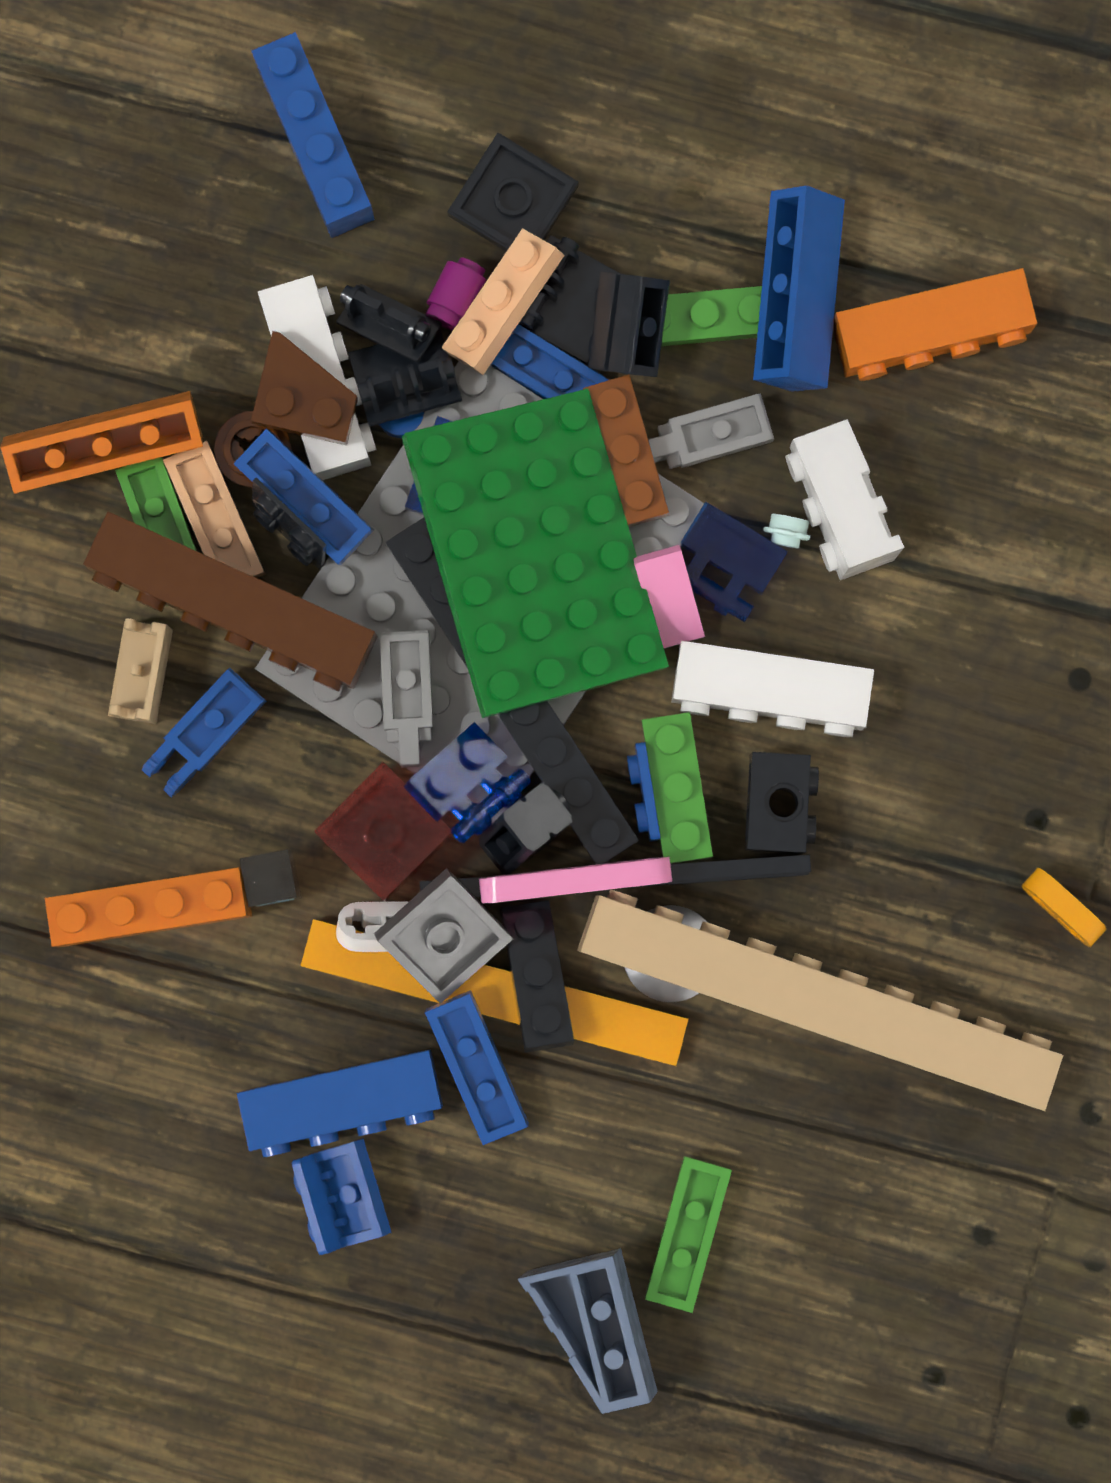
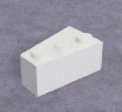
(842, 500)

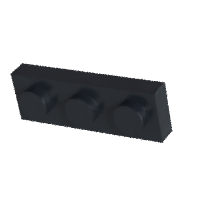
(537, 977)

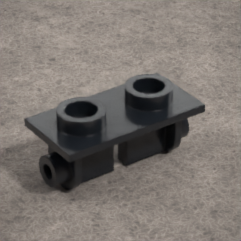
(387, 322)

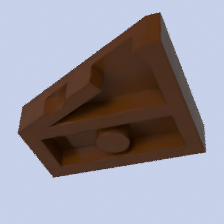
(302, 396)

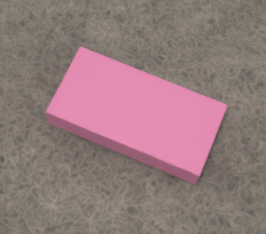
(670, 595)

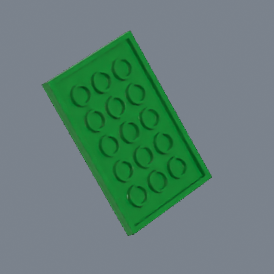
(534, 552)

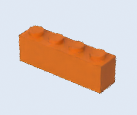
(933, 324)
(101, 442)
(147, 907)

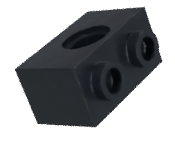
(763, 828)

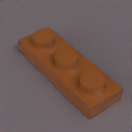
(628, 450)

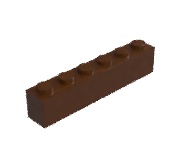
(231, 601)

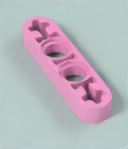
(575, 880)

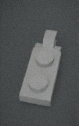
(713, 432)
(407, 692)

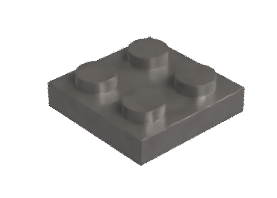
(443, 936)

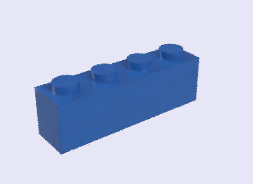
(313, 135)
(799, 289)
(340, 1101)

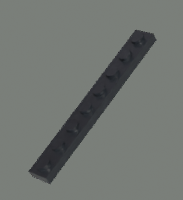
(533, 727)

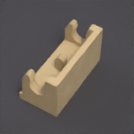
(140, 671)

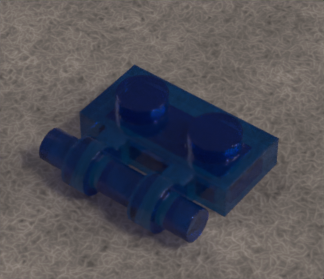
(734, 550)
(456, 772)

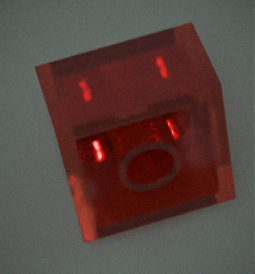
(383, 832)

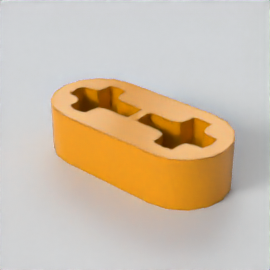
(1064, 907)

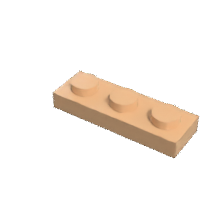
(503, 301)
(212, 509)

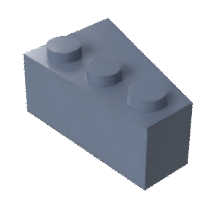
(598, 1326)

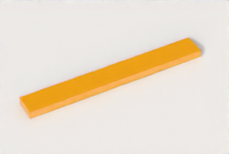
(592, 1016)

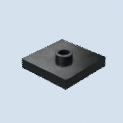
(510, 193)

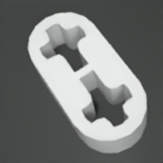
(372, 917)

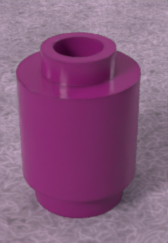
(455, 291)

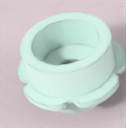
(787, 530)

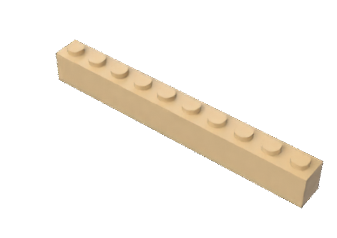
(820, 1002)

